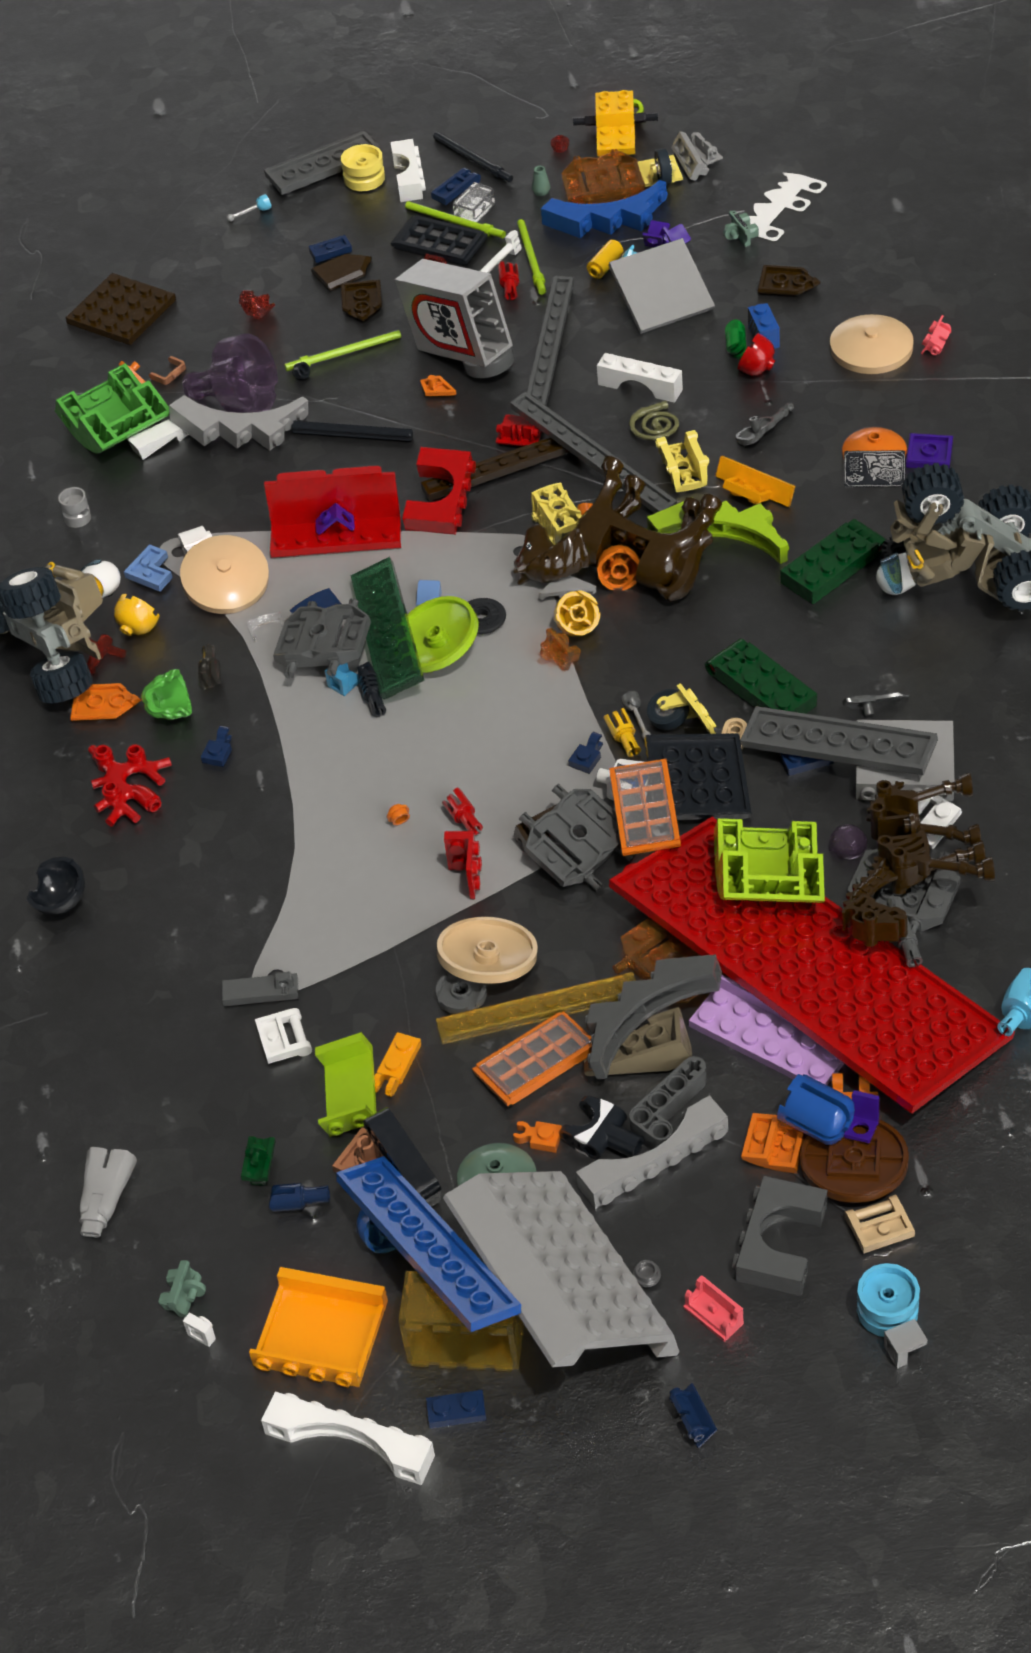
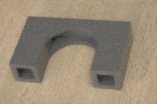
(776, 1202)

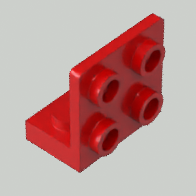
(462, 855)

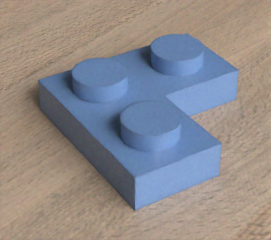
(147, 569)

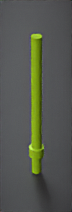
(487, 228)
(538, 277)
(344, 350)

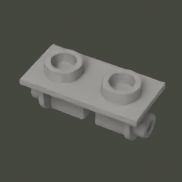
(706, 151)

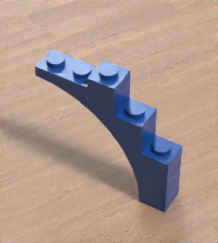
(605, 217)

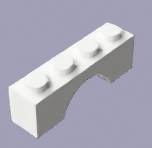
(411, 181)
(661, 380)

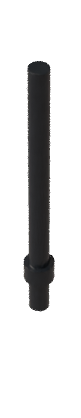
(495, 170)

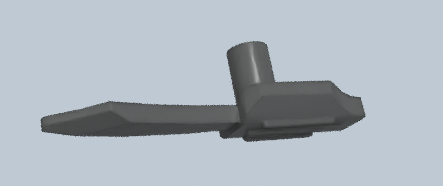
(865, 701)

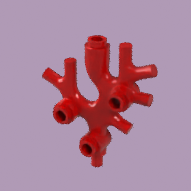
(117, 790)

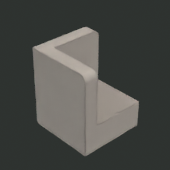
(902, 1340)

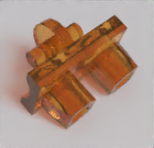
(557, 648)

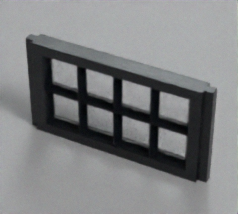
(439, 238)

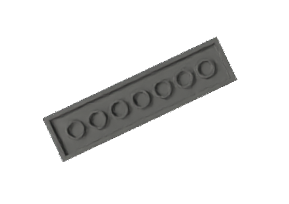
(839, 740)

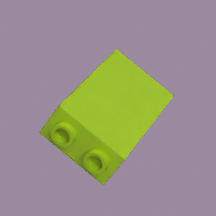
(347, 1083)

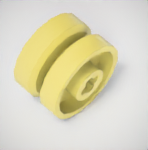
(363, 167)

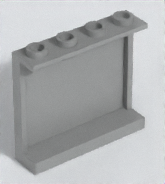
(939, 767)

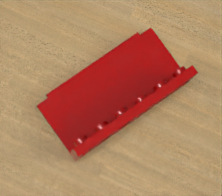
(302, 496)

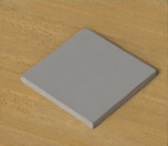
(661, 285)

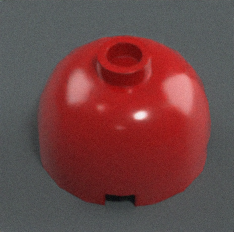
(757, 356)

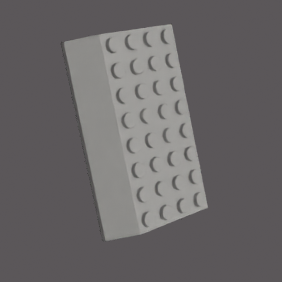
(557, 1265)

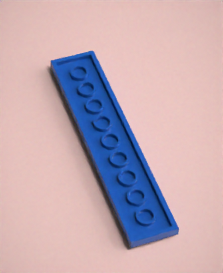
(429, 1244)

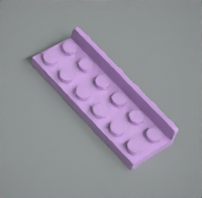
(762, 1034)

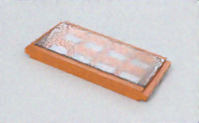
(644, 807)
(534, 1058)

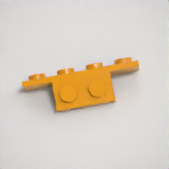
(753, 484)

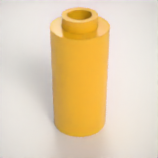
(599, 263)

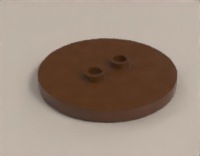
(857, 1169)

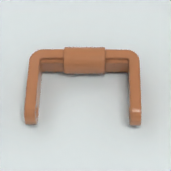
(173, 374)

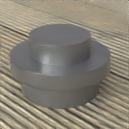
(647, 1273)

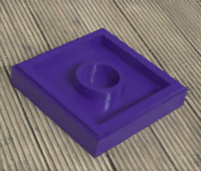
(928, 450)

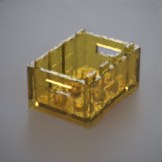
(439, 1338)

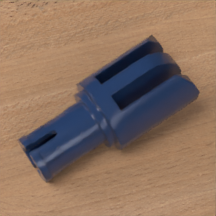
(296, 1196)

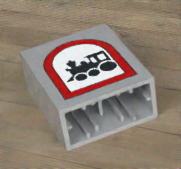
(454, 312)

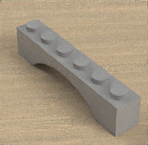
(610, 1178)

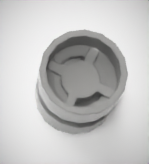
(74, 507)

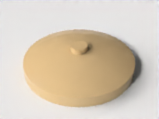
(871, 344)
(224, 574)
(487, 950)

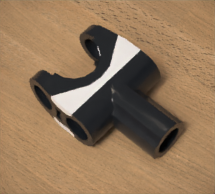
(602, 1132)

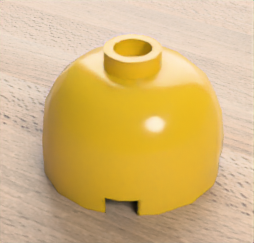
(576, 613)
(134, 616)

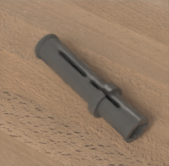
(908, 943)

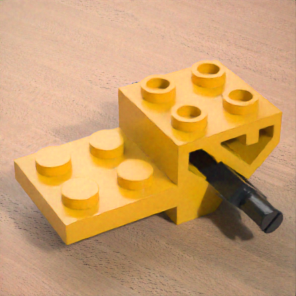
(615, 121)

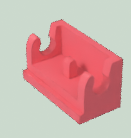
(714, 1309)

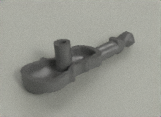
(760, 426)

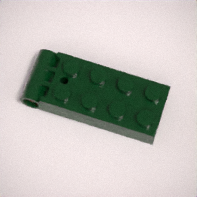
(832, 561)
(760, 679)

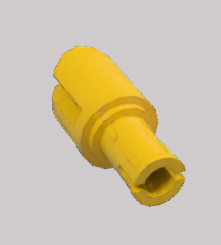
(624, 732)

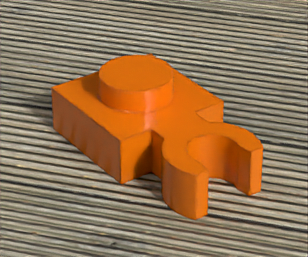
(541, 1137)

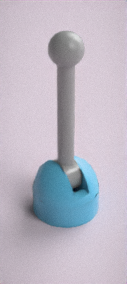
(262, 203)

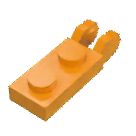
(397, 1062)

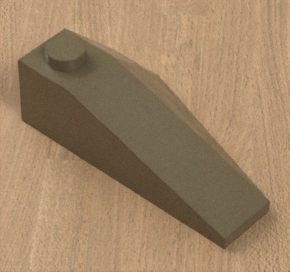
(653, 1047)

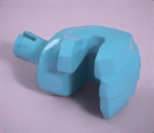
(1017, 1004)

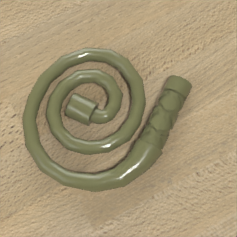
(650, 412)

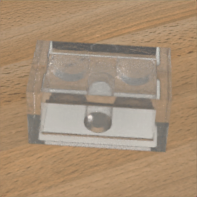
(474, 202)

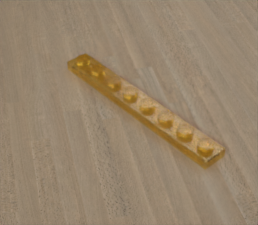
(530, 1009)

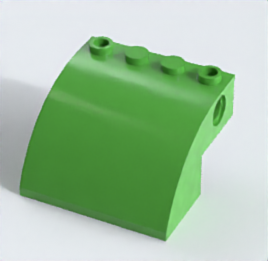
(111, 410)

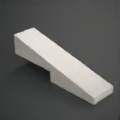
(155, 437)

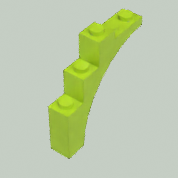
(748, 526)

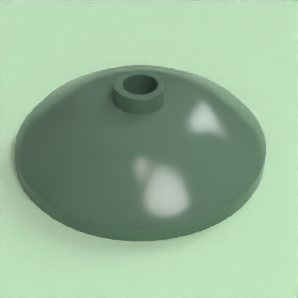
(501, 1155)

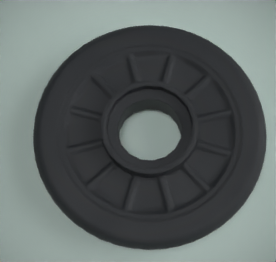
(495, 614)

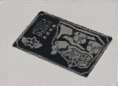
(874, 468)

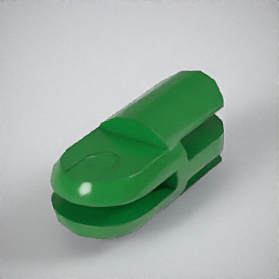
(735, 338)

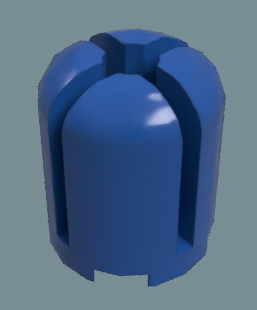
(817, 1110)

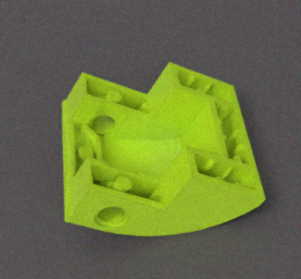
(768, 862)

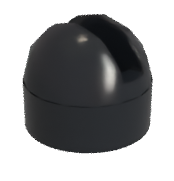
(301, 370)

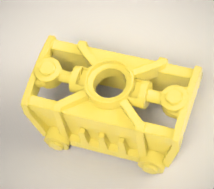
(695, 461)
(546, 515)

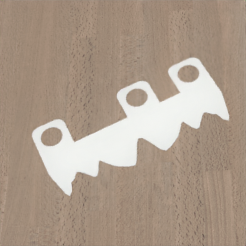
(780, 199)

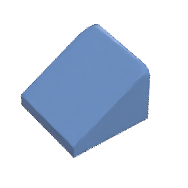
(428, 590)

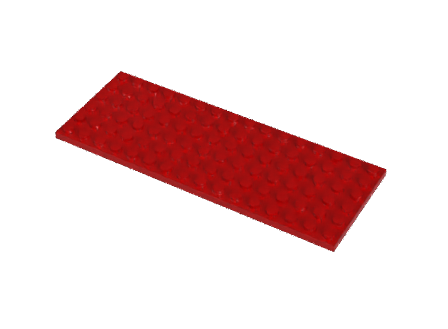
(855, 1000)

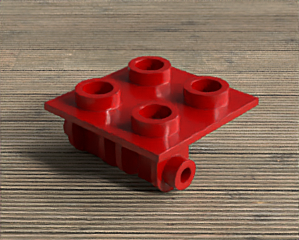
(517, 431)

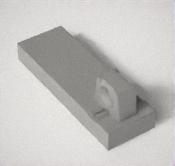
(689, 157)

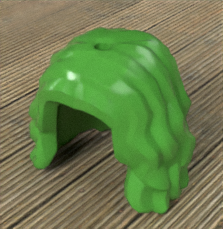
(167, 696)

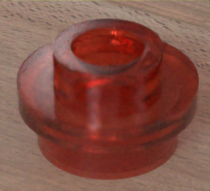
(560, 143)

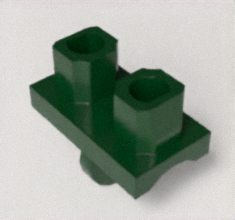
(258, 1160)

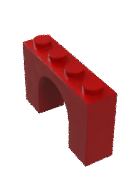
(443, 515)

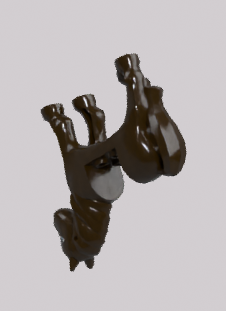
(666, 559)

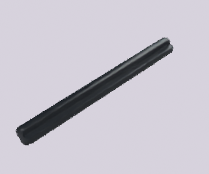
(350, 430)

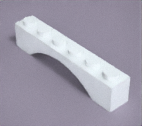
(297, 1419)

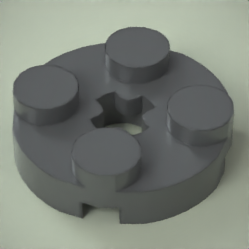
(455, 1003)

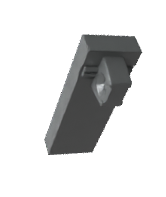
(260, 989)

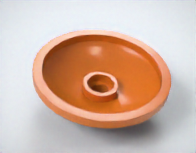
(874, 440)

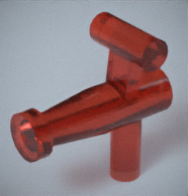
(104, 646)

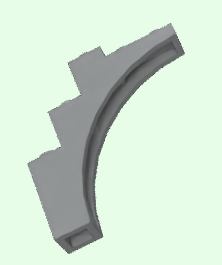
(236, 428)

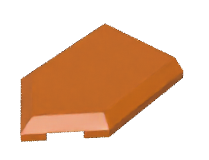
(103, 702)

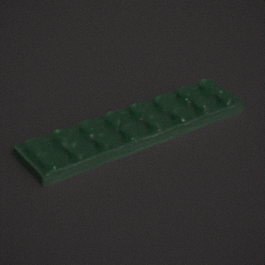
(390, 633)

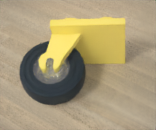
(660, 168)
(672, 707)

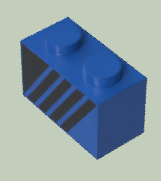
(763, 321)

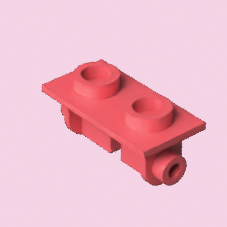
(935, 341)

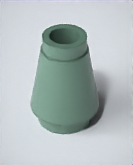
(540, 181)

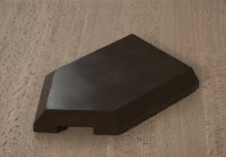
(341, 270)
(785, 280)
(361, 298)

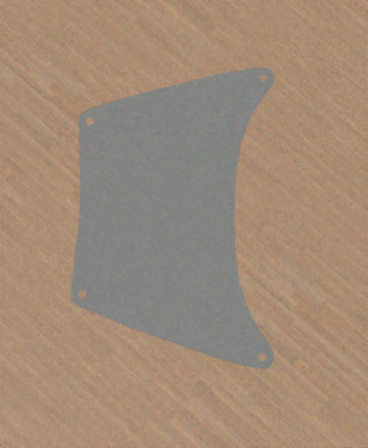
(485, 724)

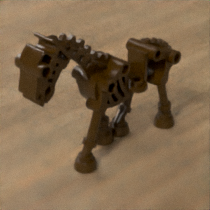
(906, 857)

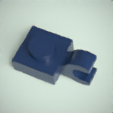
(218, 751)
(587, 756)

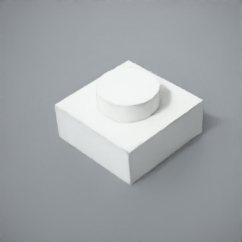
(199, 1329)

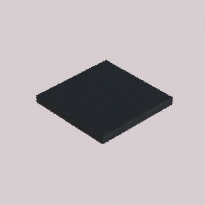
(703, 774)

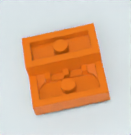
(772, 1144)

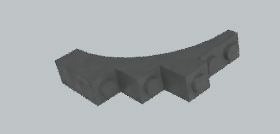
(669, 983)

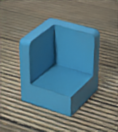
(343, 681)

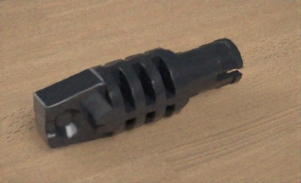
(370, 688)

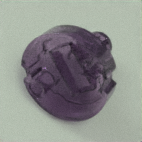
(239, 376)

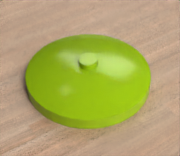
(442, 631)

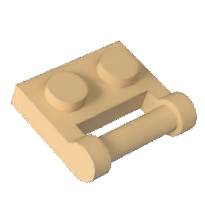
(883, 1229)

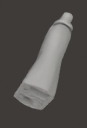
(102, 1186)

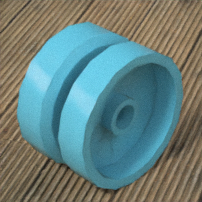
(887, 1297)

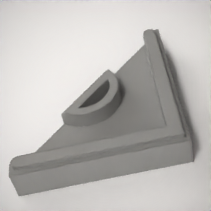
(565, 586)

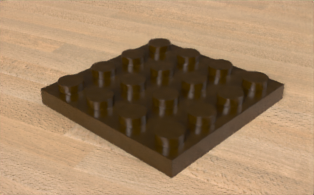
(121, 308)

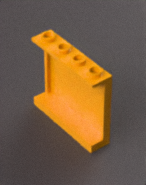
(320, 1327)

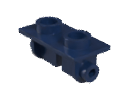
(693, 1414)

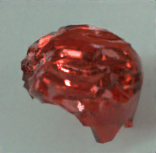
(255, 305)

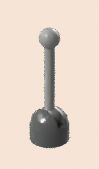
(631, 702)

